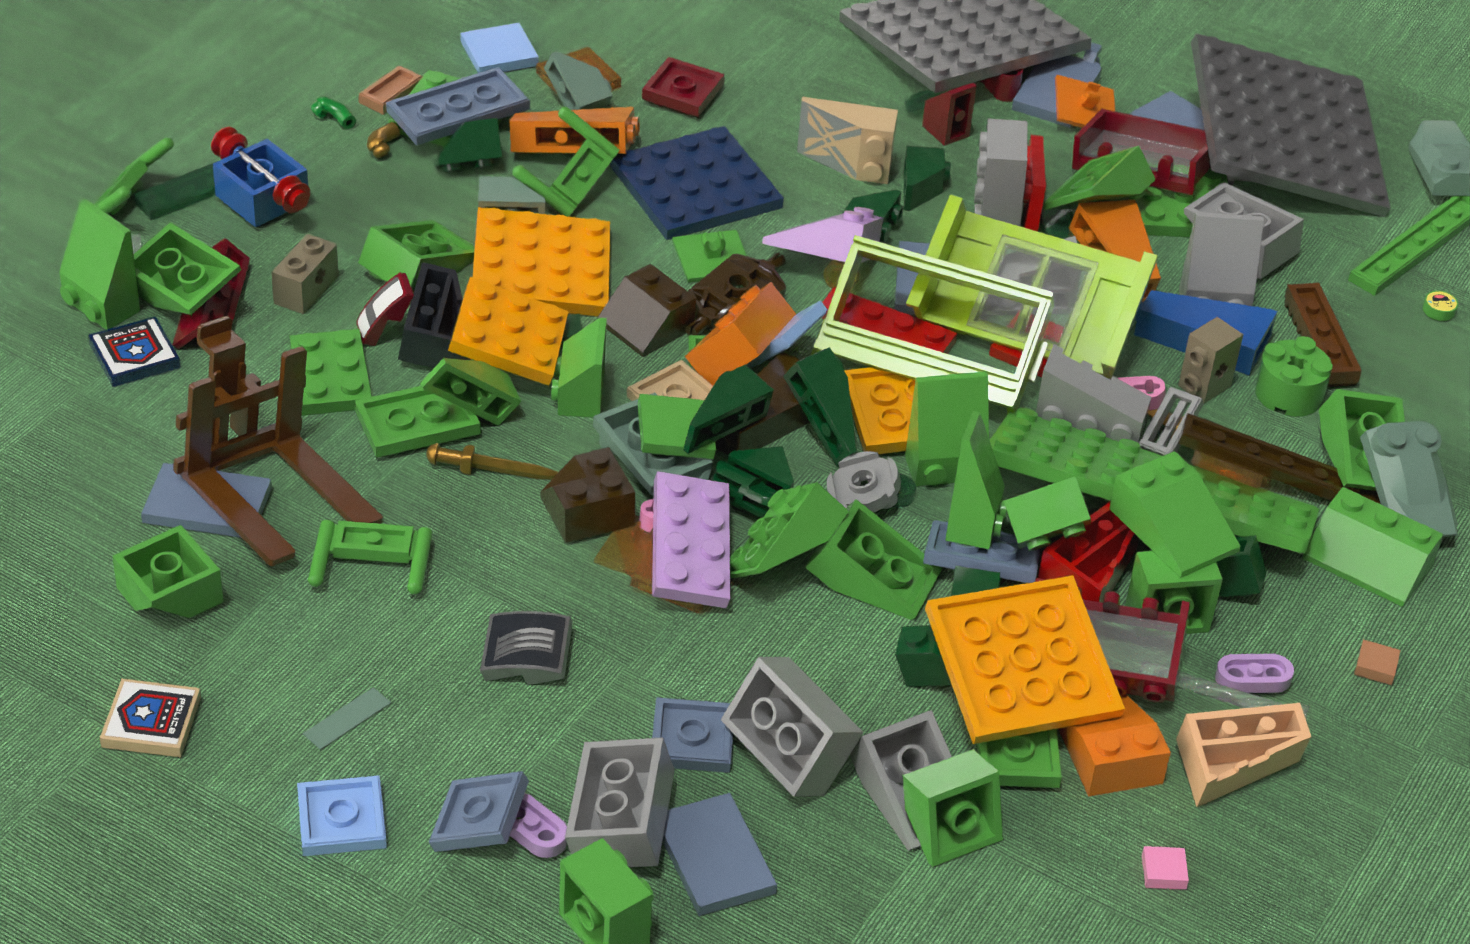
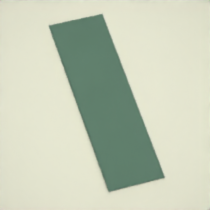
(346, 718)

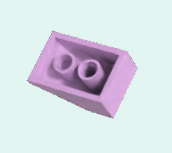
(831, 235)

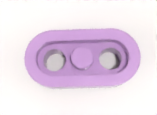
(1255, 672)
(537, 826)

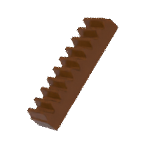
(1317, 321)

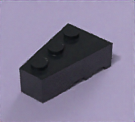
(432, 317)

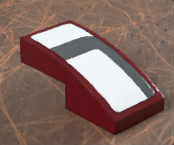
(386, 304)

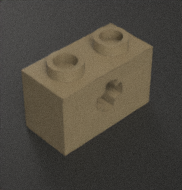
(305, 273)
(1210, 359)

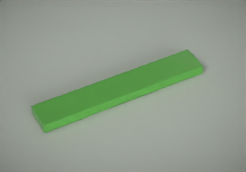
(1412, 246)

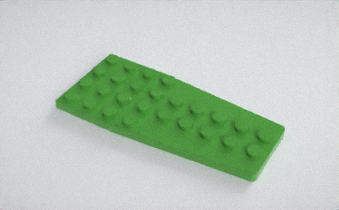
(1059, 451)

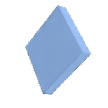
(499, 47)
(791, 332)
(341, 815)

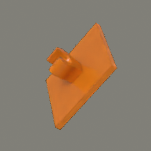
(1080, 100)

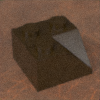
(590, 496)

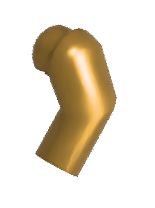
(378, 139)

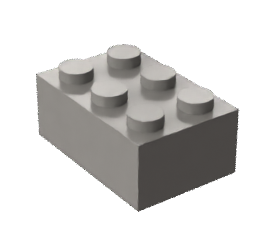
(1001, 170)
(791, 726)
(622, 798)

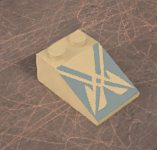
(848, 137)

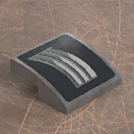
(526, 645)

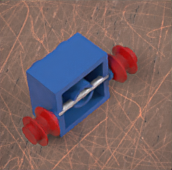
(257, 179)

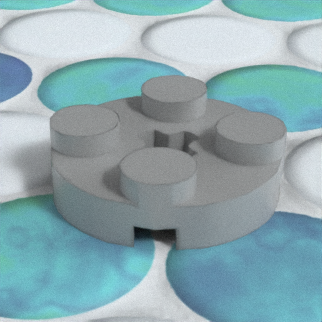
(881, 476)

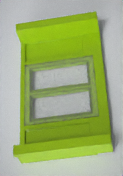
(1091, 288)

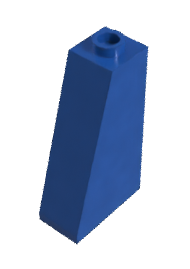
(1172, 317)

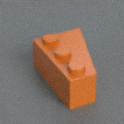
(741, 333)

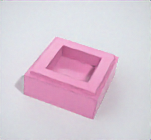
(1165, 867)

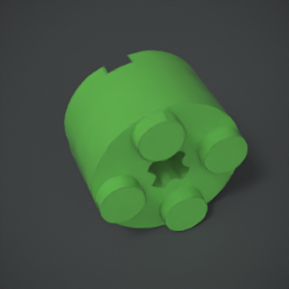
(1293, 376)

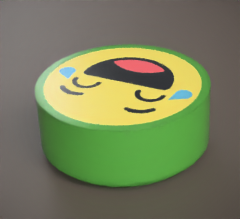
(1440, 305)

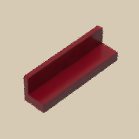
(221, 303)

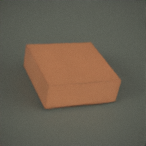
(1377, 662)

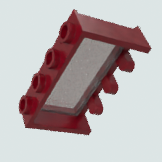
(1173, 151)
(1140, 645)

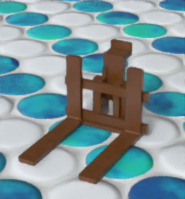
(208, 449)

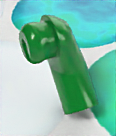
(336, 109)

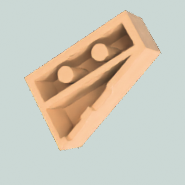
(1239, 747)

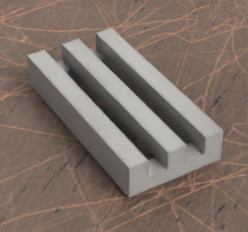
(1161, 414)

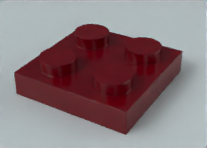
(683, 86)

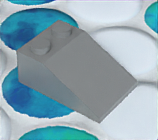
(1280, 229)
(1223, 257)
(889, 754)

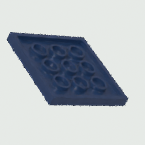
(696, 182)

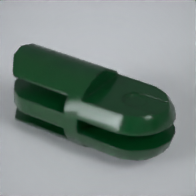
(745, 490)

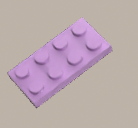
(691, 540)

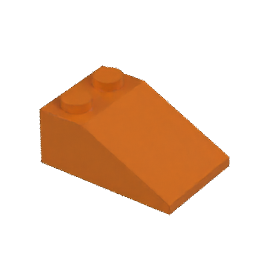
(1118, 751)

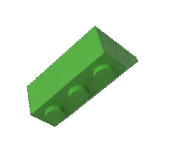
(1373, 546)

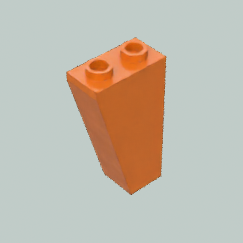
(550, 134)
(1116, 230)

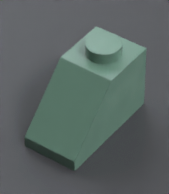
(578, 83)
(508, 194)

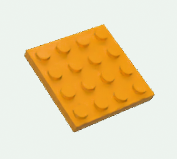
(545, 257)
(1023, 659)

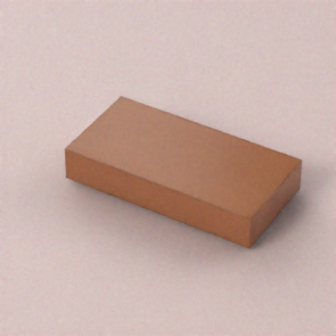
(391, 86)

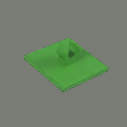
(706, 251)

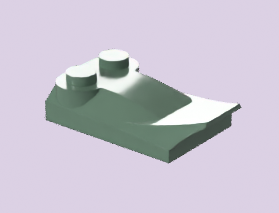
(1442, 157)
(621, 433)
(1410, 473)

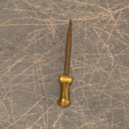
(468, 459)

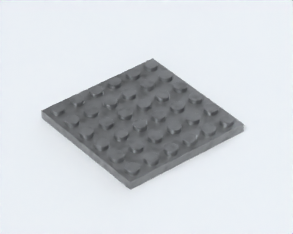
(963, 40)
(1288, 125)

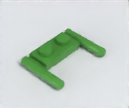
(580, 171)
(129, 180)
(372, 543)

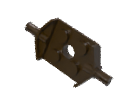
(716, 290)

